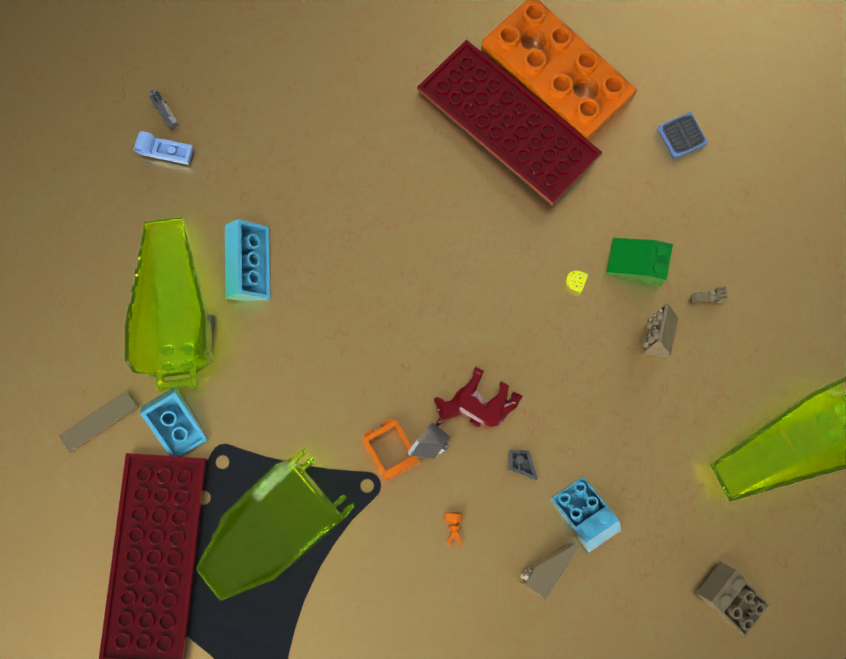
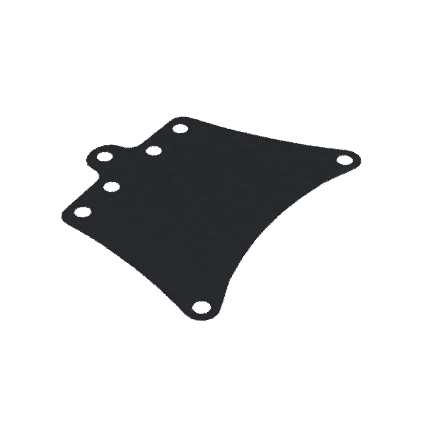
(262, 618)

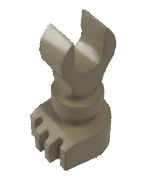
(718, 295)

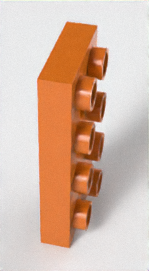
(558, 68)

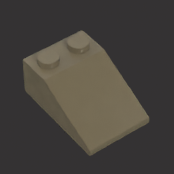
(545, 573)

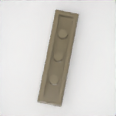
(98, 421)

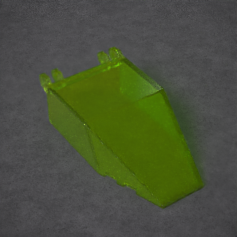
(269, 529)

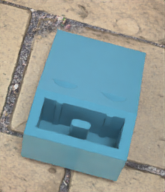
(586, 514)

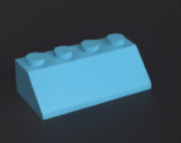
(247, 261)

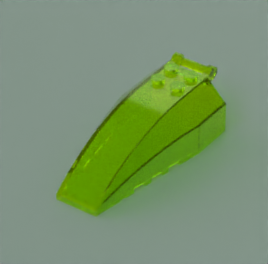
(167, 314)
(789, 448)

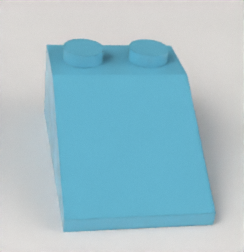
(173, 423)

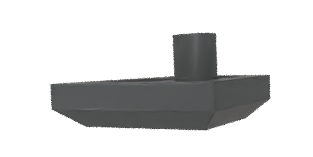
(521, 463)

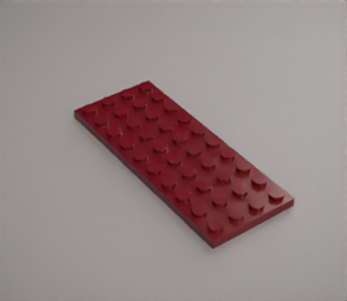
(509, 122)
(153, 558)

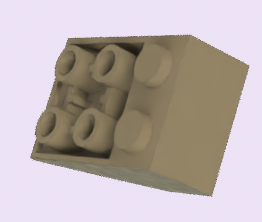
(660, 332)
(732, 598)

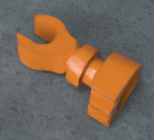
(453, 518)

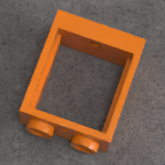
(402, 466)

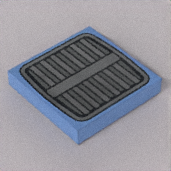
(682, 135)

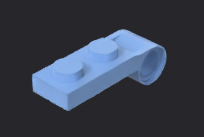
(148, 145)

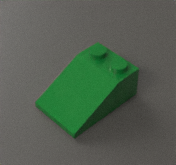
(640, 260)

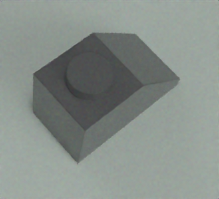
(430, 443)

